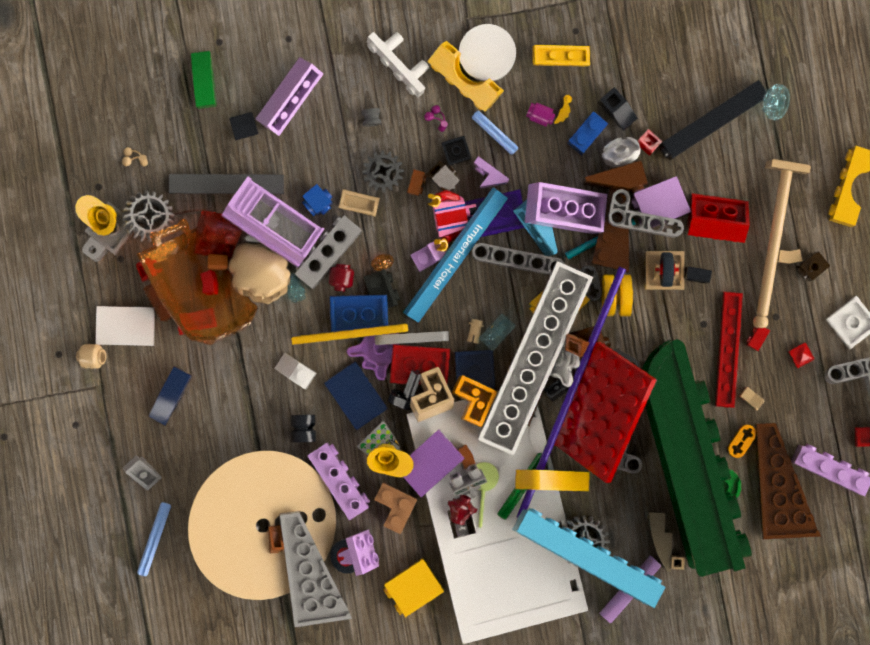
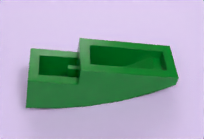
(203, 80)

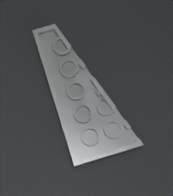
(310, 583)

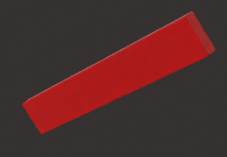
(728, 349)

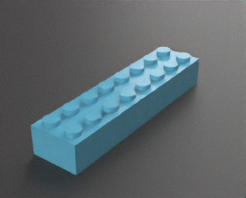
(591, 559)

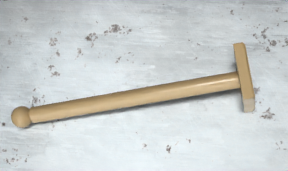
(786, 169)

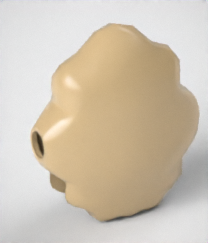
(259, 273)

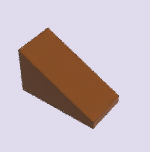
(275, 539)

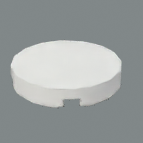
(621, 152)

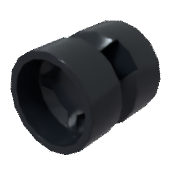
(303, 428)

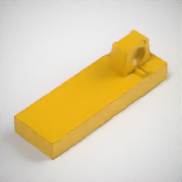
(561, 55)

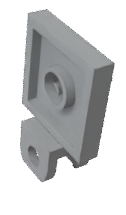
(111, 242)

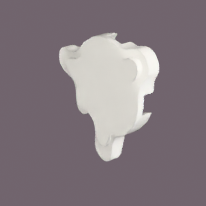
(563, 366)

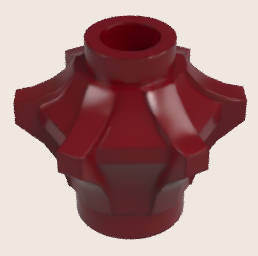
(461, 509)

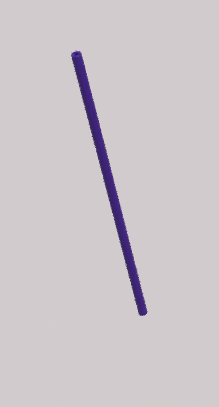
(576, 380)

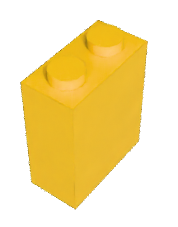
(413, 587)

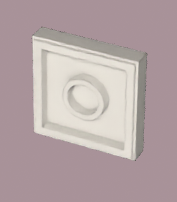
(851, 322)

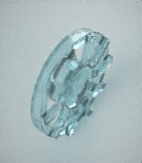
(777, 102)

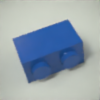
(587, 133)

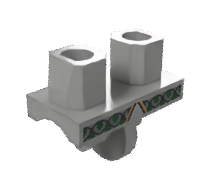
(468, 483)

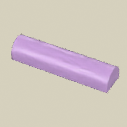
(622, 599)

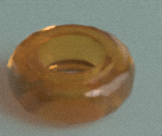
(382, 261)

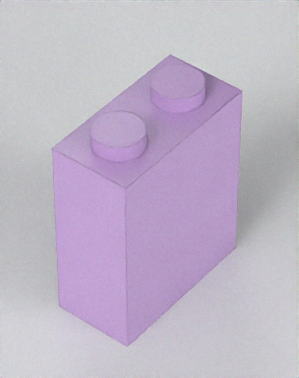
(662, 199)

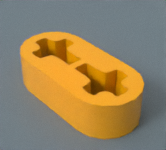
(738, 438)

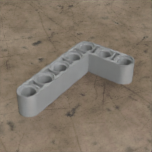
(845, 375)

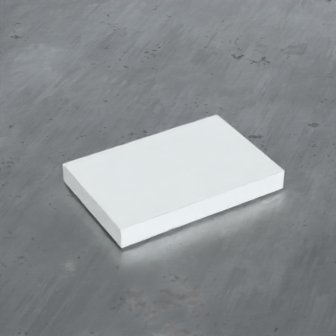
(125, 326)

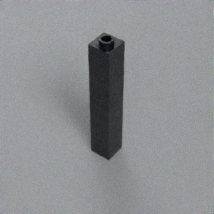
(713, 120)

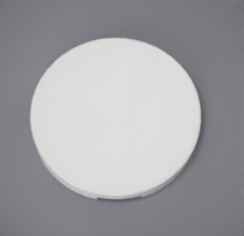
(487, 52)

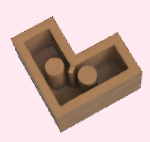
(400, 504)

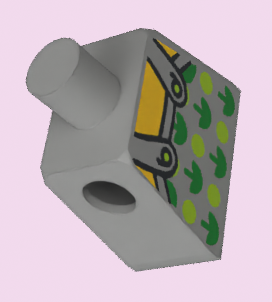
(380, 435)

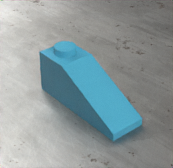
(541, 235)

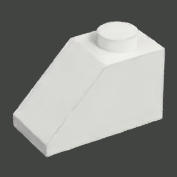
(295, 371)

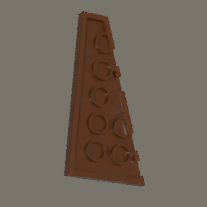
(781, 496)

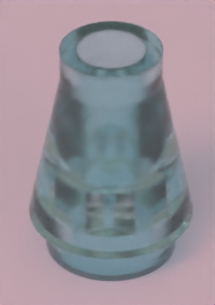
(295, 289)

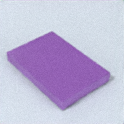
(432, 462)

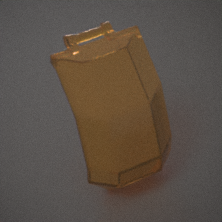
(178, 284)

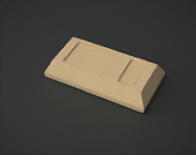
(359, 202)

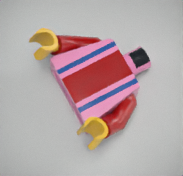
(449, 216)

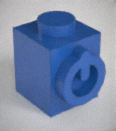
(317, 200)

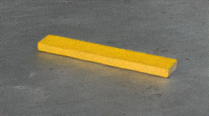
(349, 334)

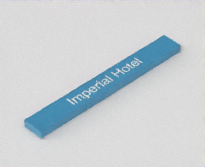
(455, 255)

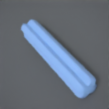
(494, 132)

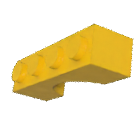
(447, 62)
(845, 209)

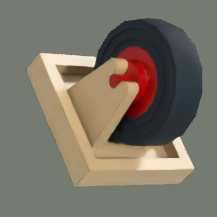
(664, 270)

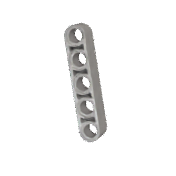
(508, 260)

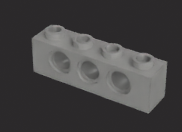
(351, 232)

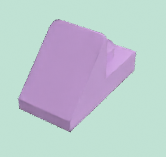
(494, 176)
(428, 256)

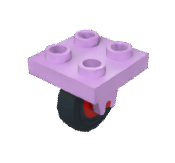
(355, 554)

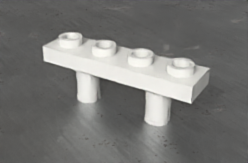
(400, 71)

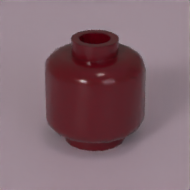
(341, 277)

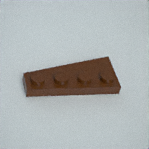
(613, 243)

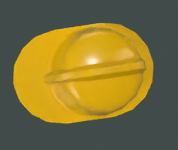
(96, 214)
(390, 461)

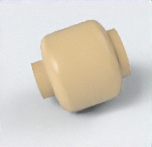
(91, 356)

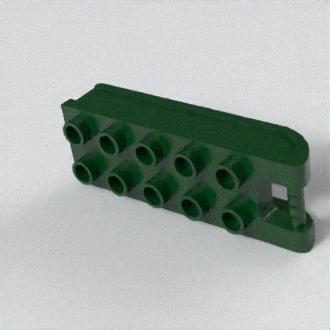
(690, 465)

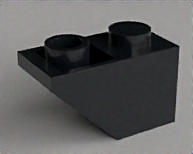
(618, 108)

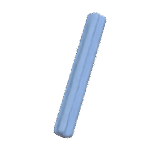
(154, 538)

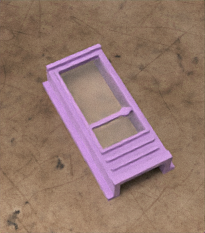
(272, 222)

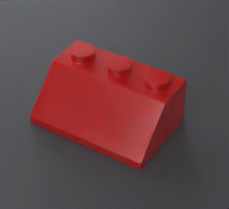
(718, 218)

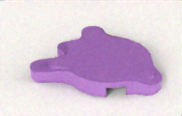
(375, 356)

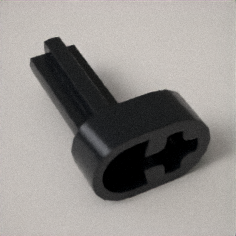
(403, 398)

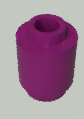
(540, 114)

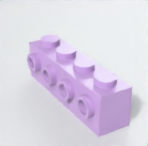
(289, 96)
(831, 470)
(338, 480)

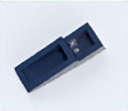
(170, 395)

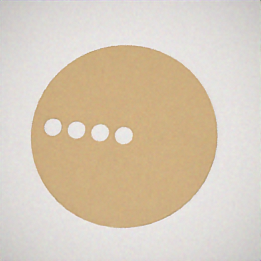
(226, 515)

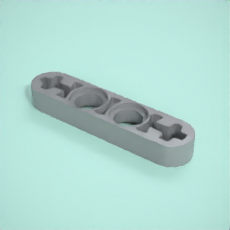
(411, 338)

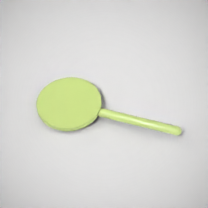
(492, 477)

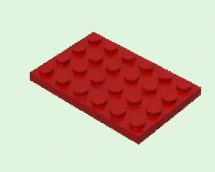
(604, 411)

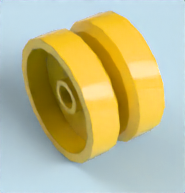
(623, 297)

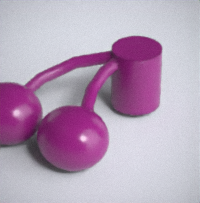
(430, 116)

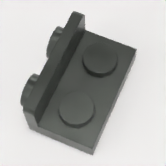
(379, 284)

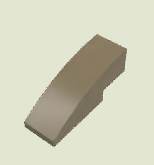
(660, 538)

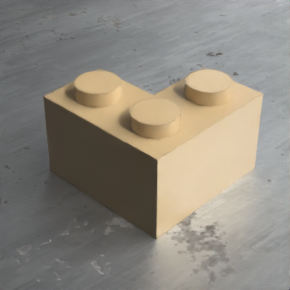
(435, 397)

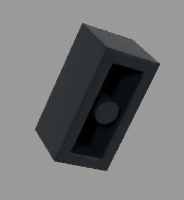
(556, 390)

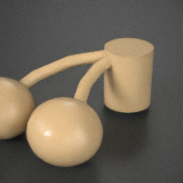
(126, 161)

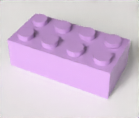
(565, 208)

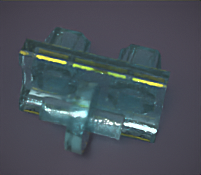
(497, 332)

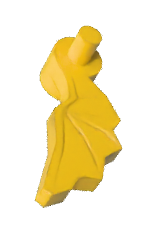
(564, 112)

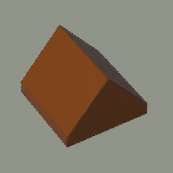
(217, 262)
(576, 345)

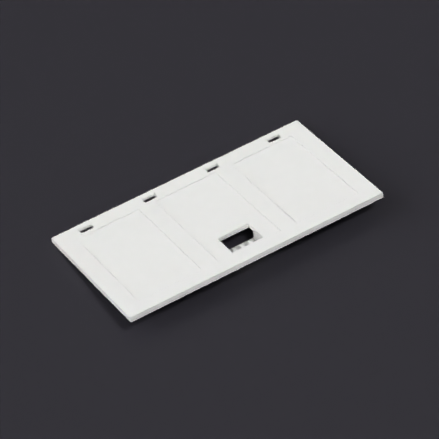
(497, 574)

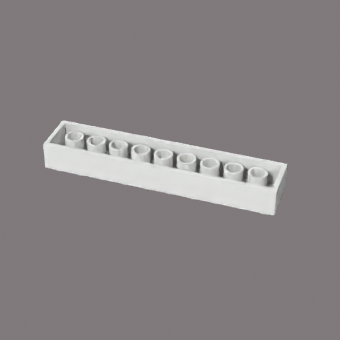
(535, 358)

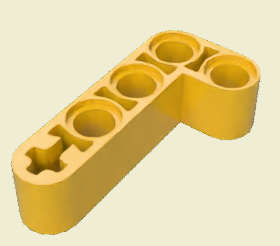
(552, 480)

